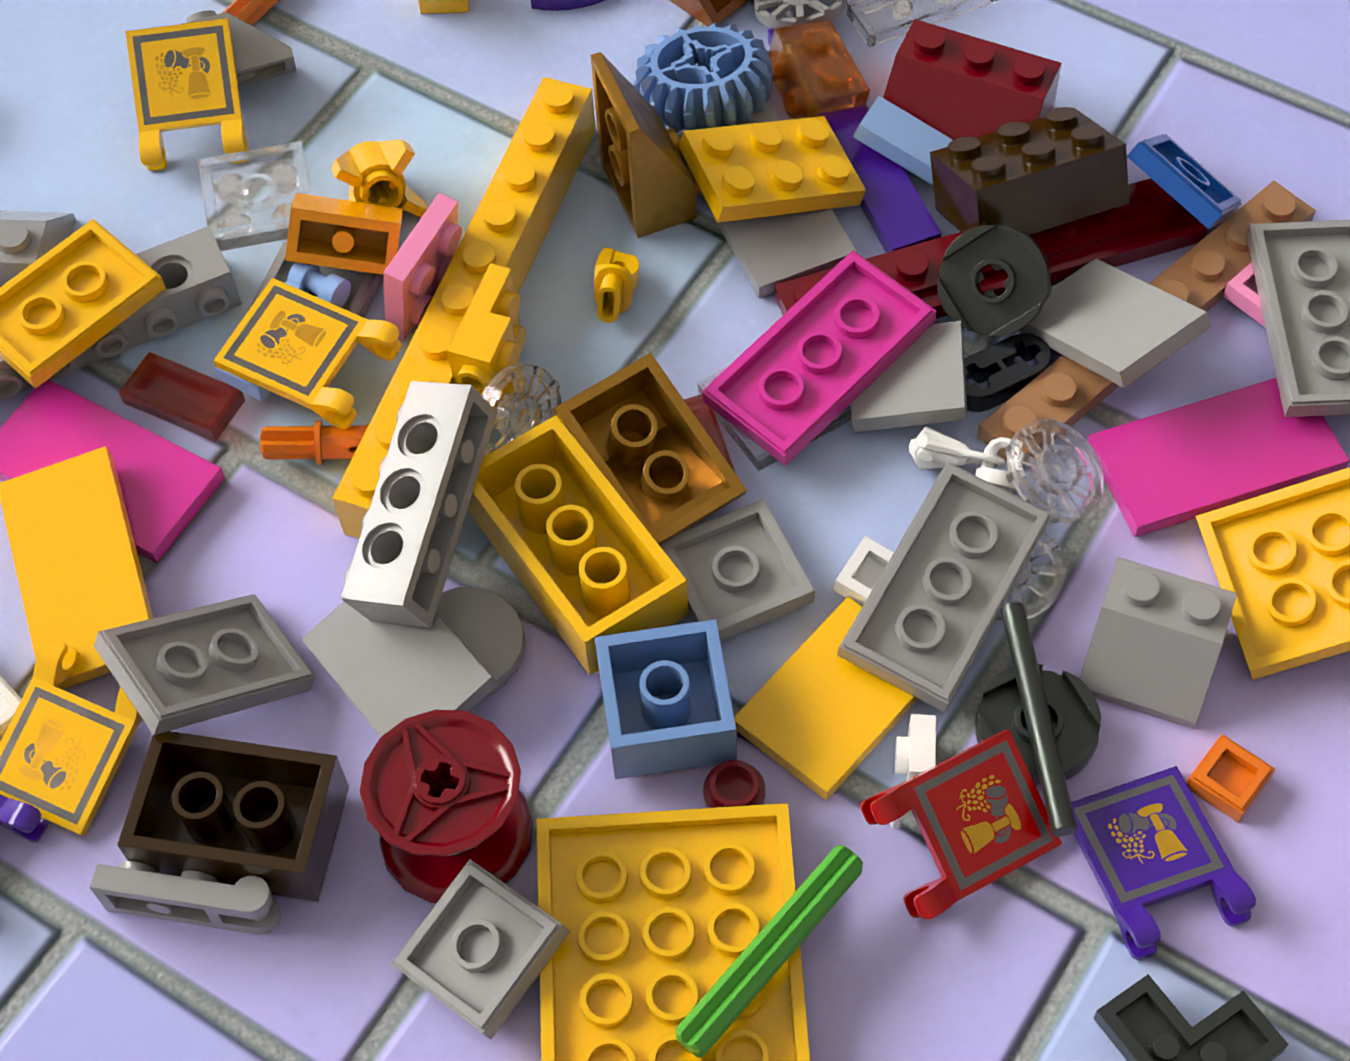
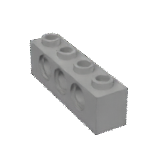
(419, 504)

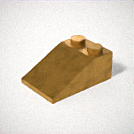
(640, 154)
(651, 448)

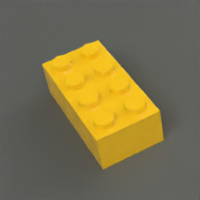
(574, 541)

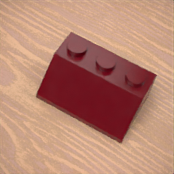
(968, 82)

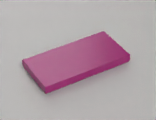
(818, 357)
(1211, 456)
(157, 478)

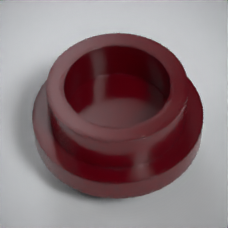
(733, 785)

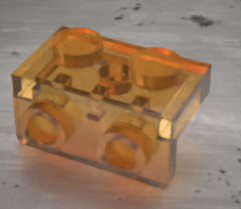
(815, 70)

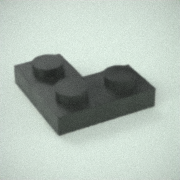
(1151, 1028)

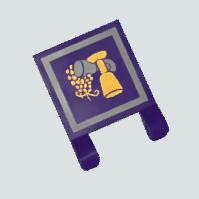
(1152, 846)

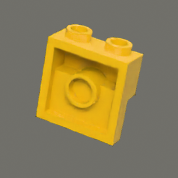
(488, 333)

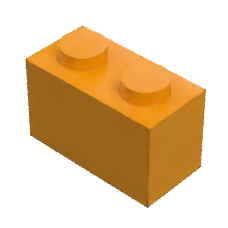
(342, 233)

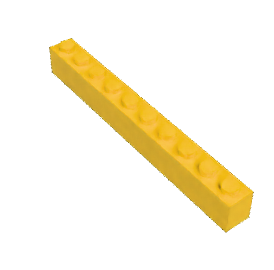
(502, 232)

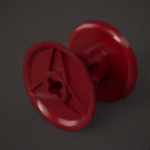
(443, 795)

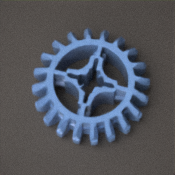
(705, 77)

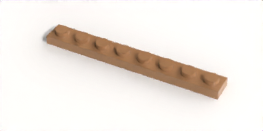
(1199, 277)

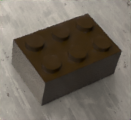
(1031, 174)
(236, 812)

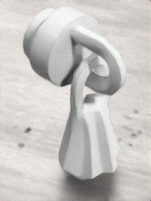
(934, 449)

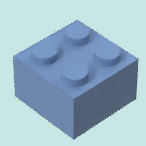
(666, 699)

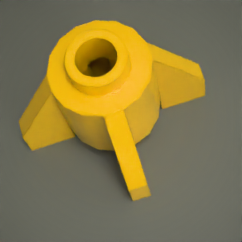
(376, 175)

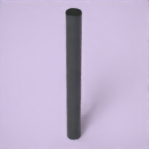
(1038, 720)

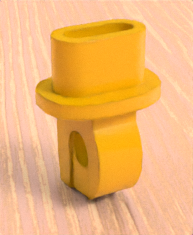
(614, 283)

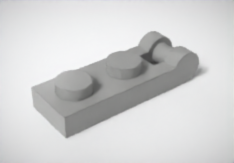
(187, 899)

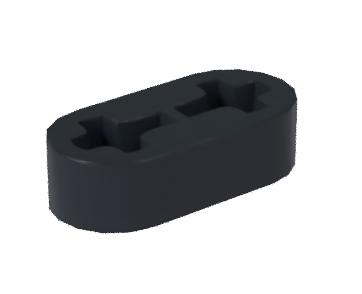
(1004, 377)

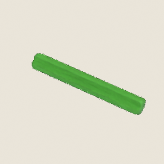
(768, 951)

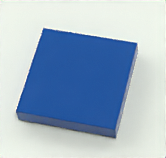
(1185, 180)

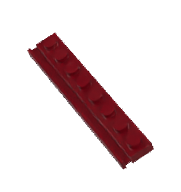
(1119, 236)

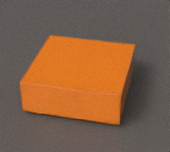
(1230, 778)

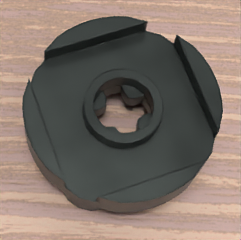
(1025, 287)
(1071, 708)

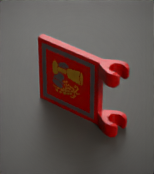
(975, 818)

